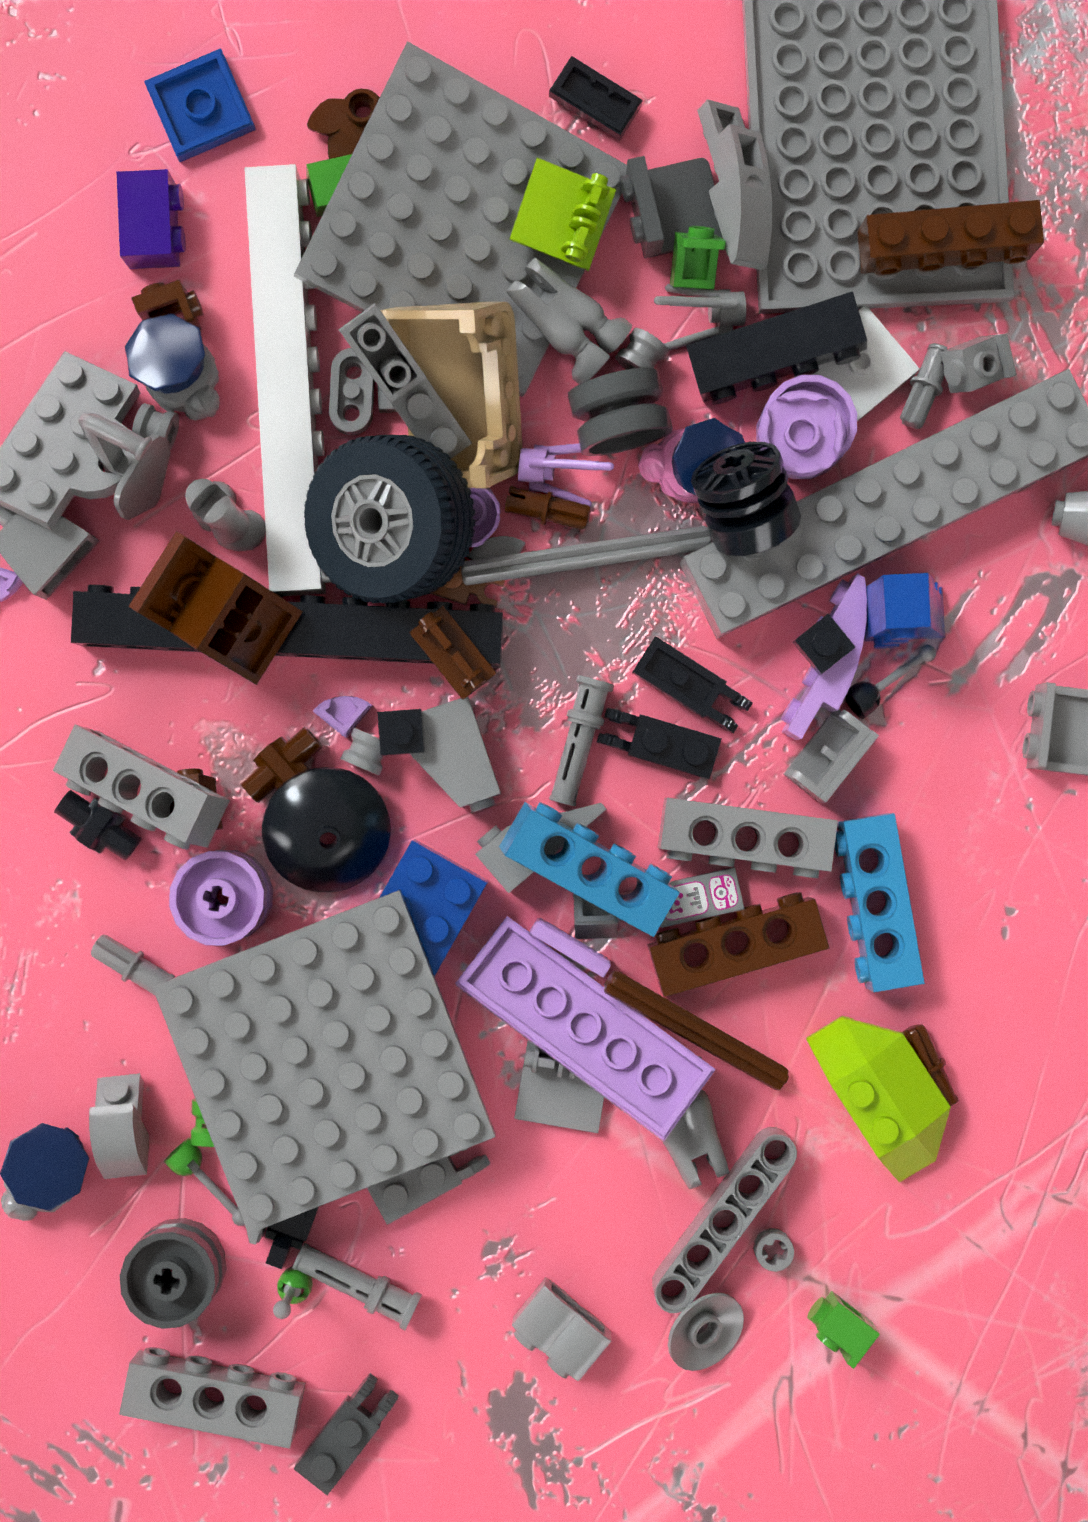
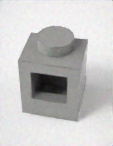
(978, 363)

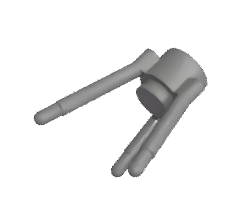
(723, 306)

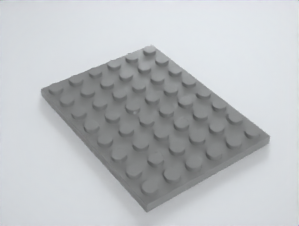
(870, 117)

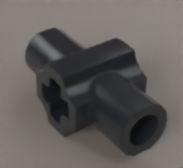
(97, 826)

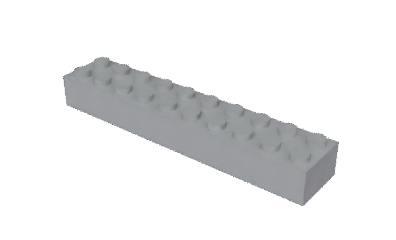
(898, 502)

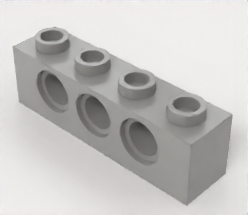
(195, 809)
(814, 836)
(233, 1417)

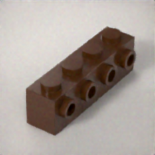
(950, 237)

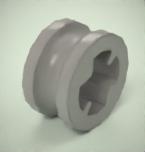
(779, 1261)

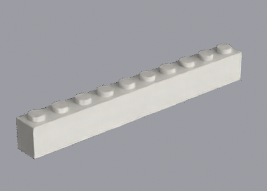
(284, 371)

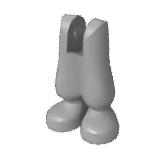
(563, 316)
(216, 511)
(694, 1137)

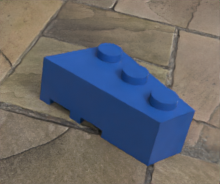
(904, 609)

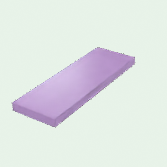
(585, 1029)

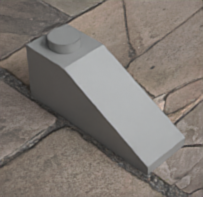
(511, 873)

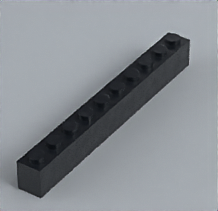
(321, 631)

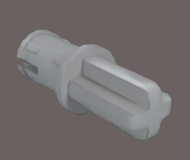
(924, 388)
(128, 963)

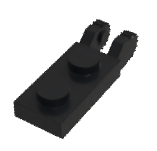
(688, 683)
(664, 743)

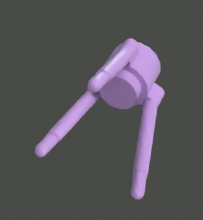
(540, 463)

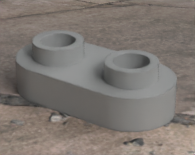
(350, 393)

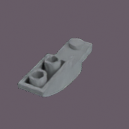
(744, 187)
(403, 381)

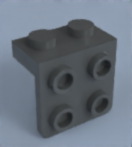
(667, 202)

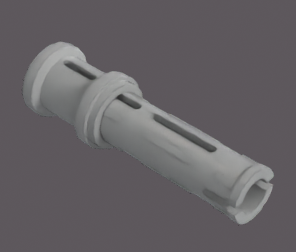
(584, 720)
(375, 1293)

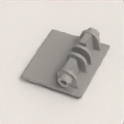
(555, 1095)

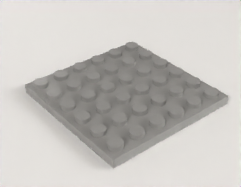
(437, 197)
(324, 1061)

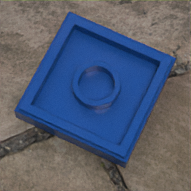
(200, 105)

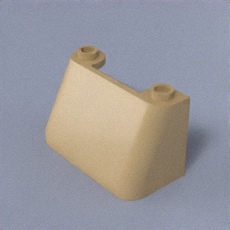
(474, 369)

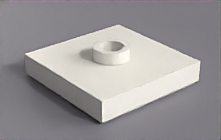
(876, 372)

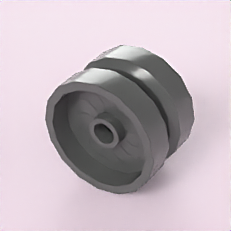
(619, 411)
(178, 1296)

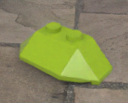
(884, 1092)

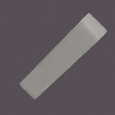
(719, 1239)

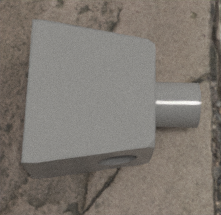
(42, 555)

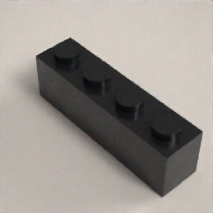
(777, 348)

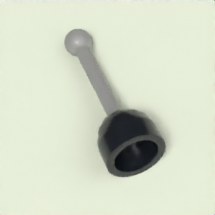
(865, 697)

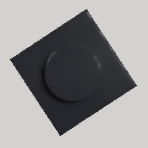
(823, 644)
(401, 732)

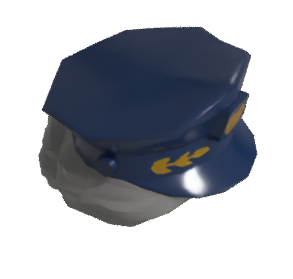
(174, 366)
(42, 1171)

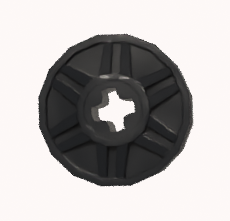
(746, 498)

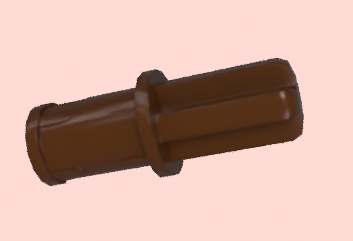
(547, 508)
(924, 1048)

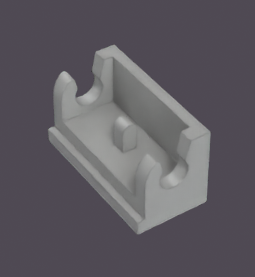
(830, 755)

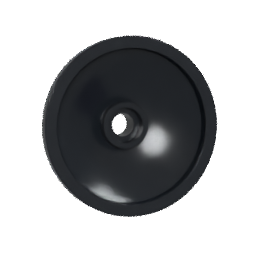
(322, 803)

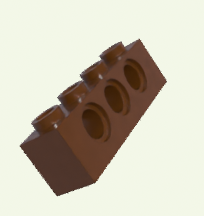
(803, 937)

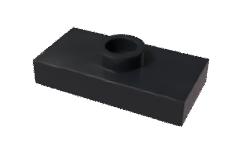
(595, 98)

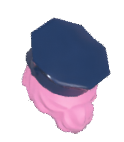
(681, 453)

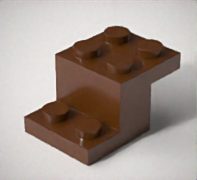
(215, 608)

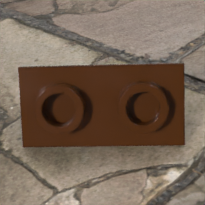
(452, 652)

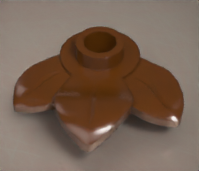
(339, 120)

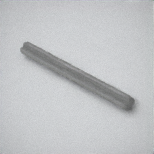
(585, 555)

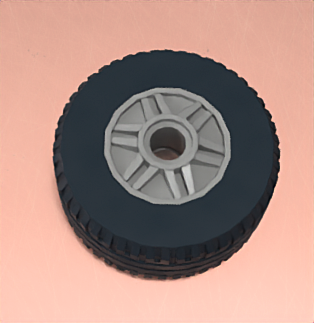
(389, 518)

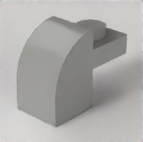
(116, 1127)

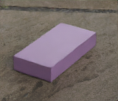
(570, 947)

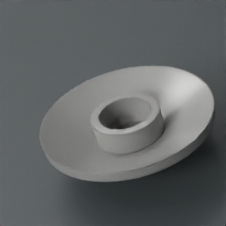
(705, 1331)

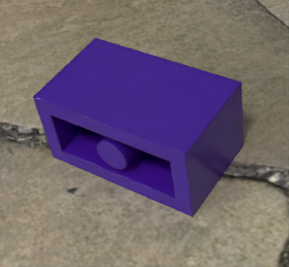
(149, 219)

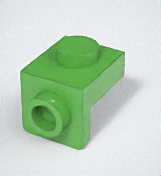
(695, 258)

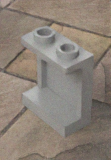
(1057, 729)

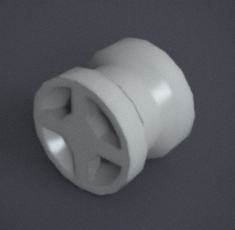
(642, 351)
(151, 422)
(364, 752)

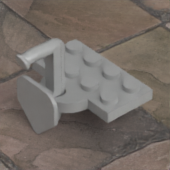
(69, 439)

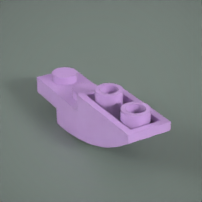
(832, 686)

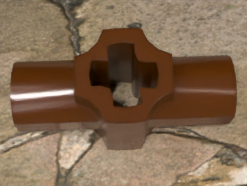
(280, 762)

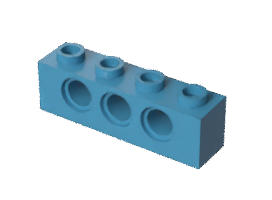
(642, 908)
(903, 963)

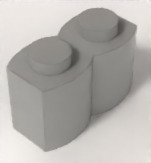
(560, 1330)

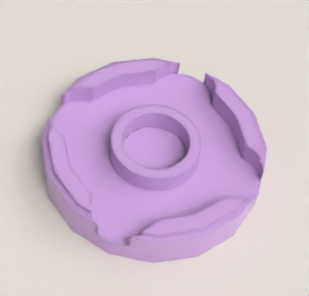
(804, 431)

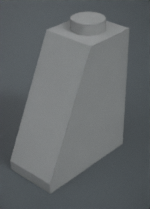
(457, 755)

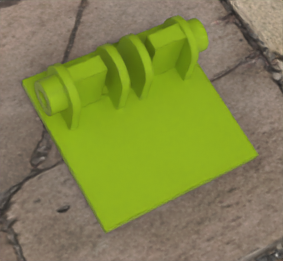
(563, 213)

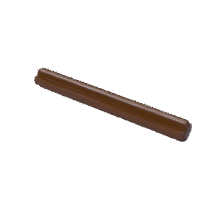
(695, 1030)

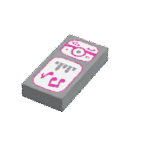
(705, 897)

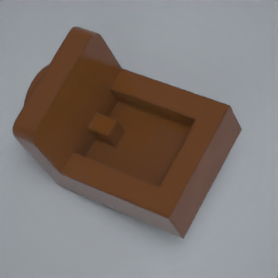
(168, 299)

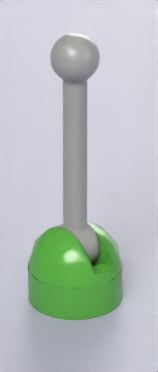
(187, 1161)
(291, 1293)

